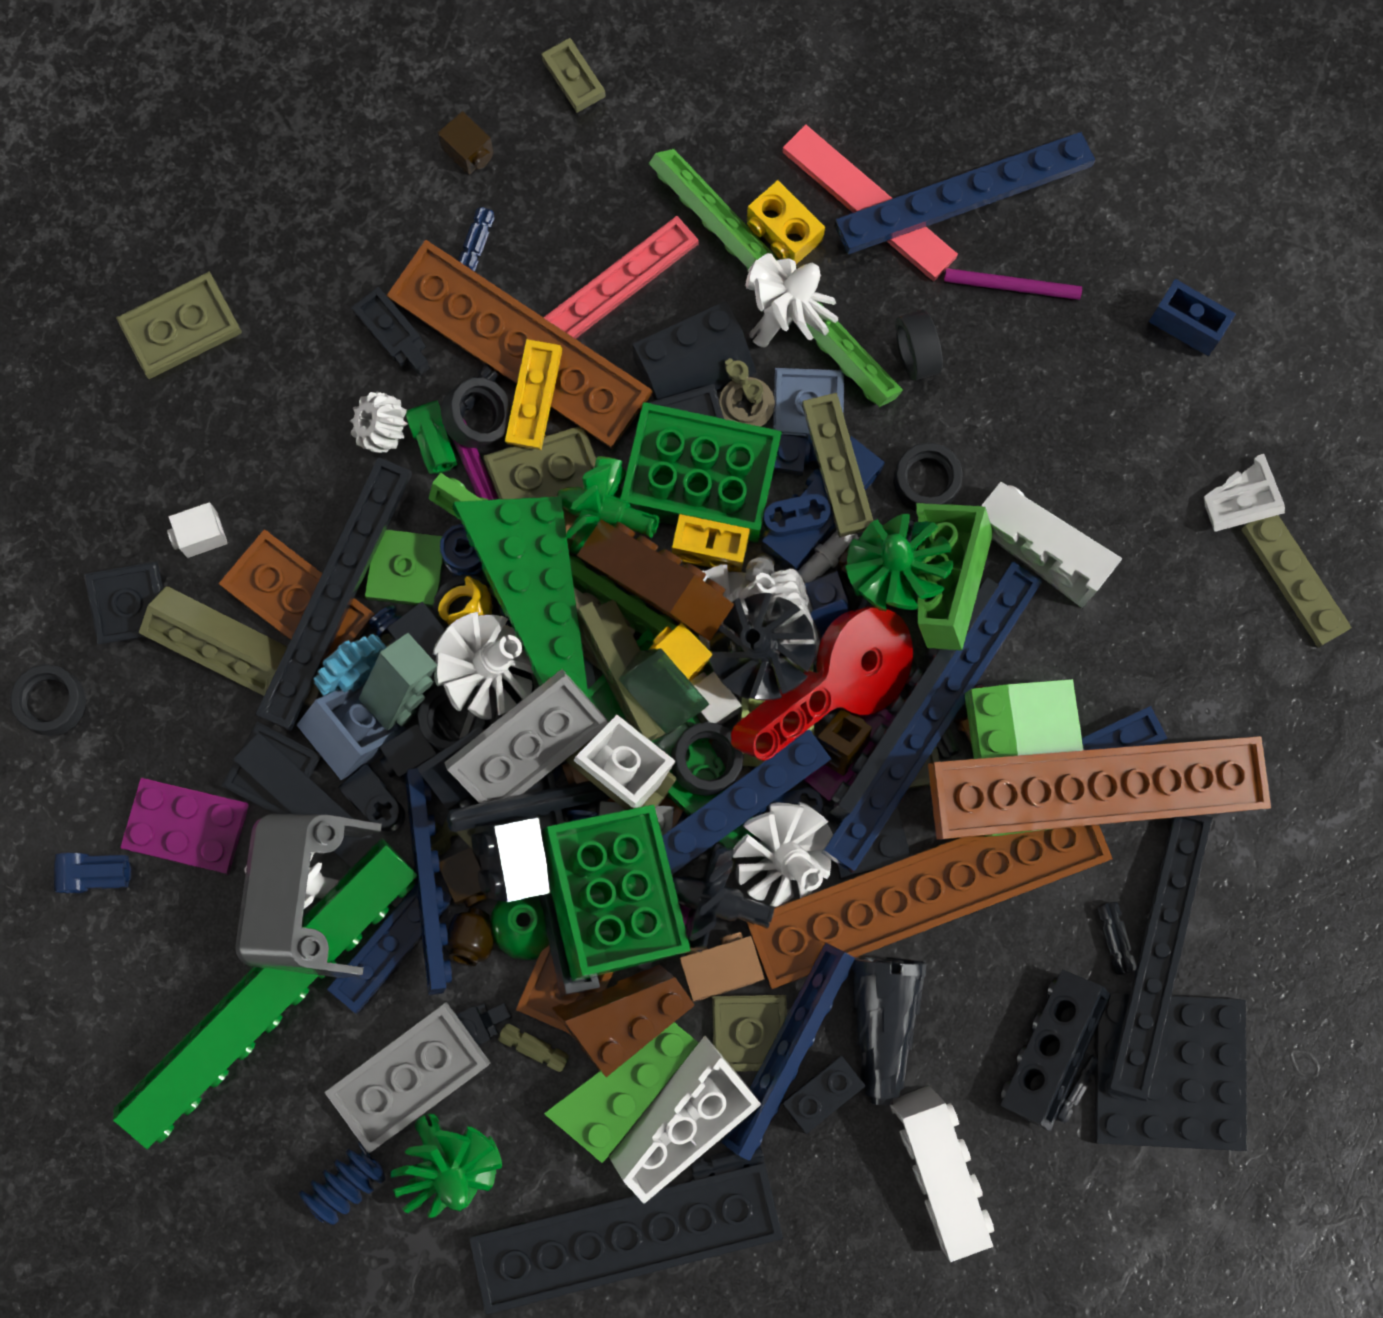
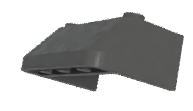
(276, 892)

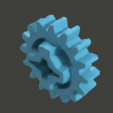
(349, 665)

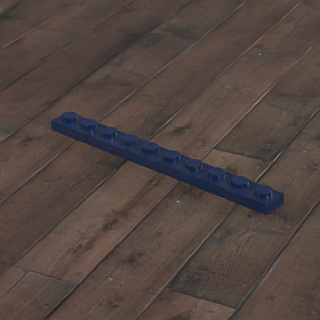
(932, 719)

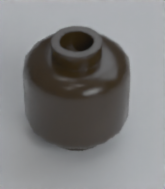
(470, 937)

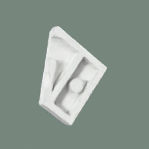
(1245, 497)

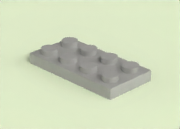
(527, 741)
(407, 1077)

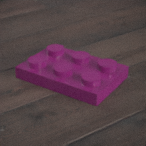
(184, 826)

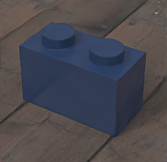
(1192, 317)

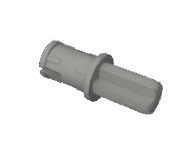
(761, 564)

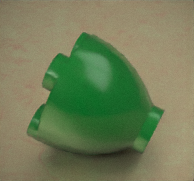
(518, 941)

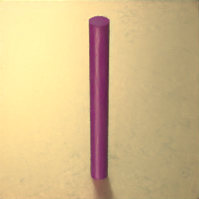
(1013, 284)

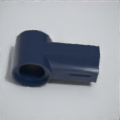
(82, 872)

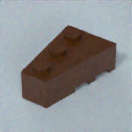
(624, 1017)

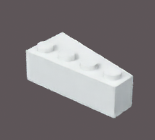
(1048, 544)
(683, 1121)
(943, 1173)

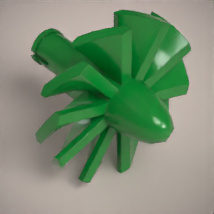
(602, 500)
(887, 566)
(451, 1167)

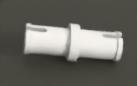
(825, 557)

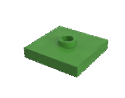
(405, 569)

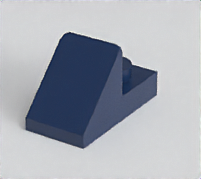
(828, 600)

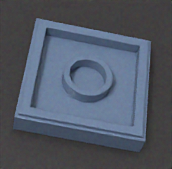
(794, 387)

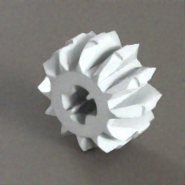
(378, 422)

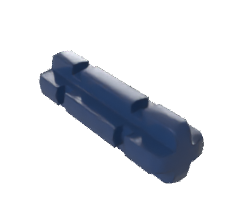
(476, 237)

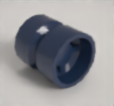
(459, 554)

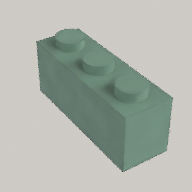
(398, 682)

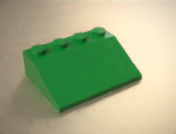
(700, 468)
(613, 892)

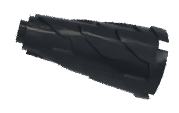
(886, 1002)

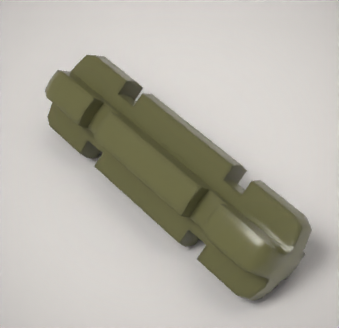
(533, 1047)

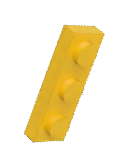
(533, 394)

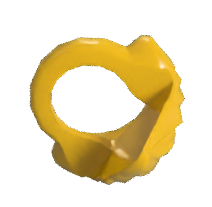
(480, 602)

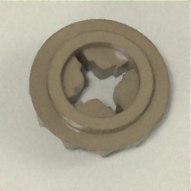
(732, 396)

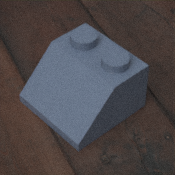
(345, 731)

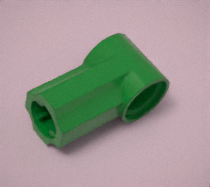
(432, 438)

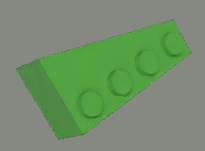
(947, 616)
(607, 1107)

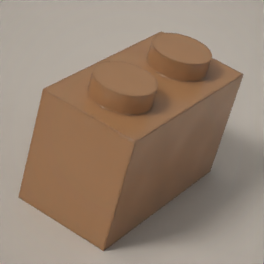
(722, 967)

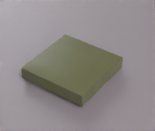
(747, 1028)

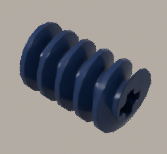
(343, 1186)

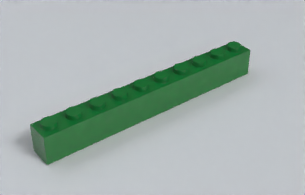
(259, 1000)

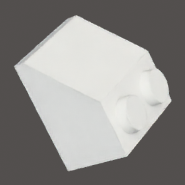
(625, 762)

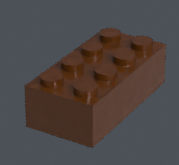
(657, 577)

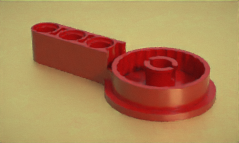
(859, 668)

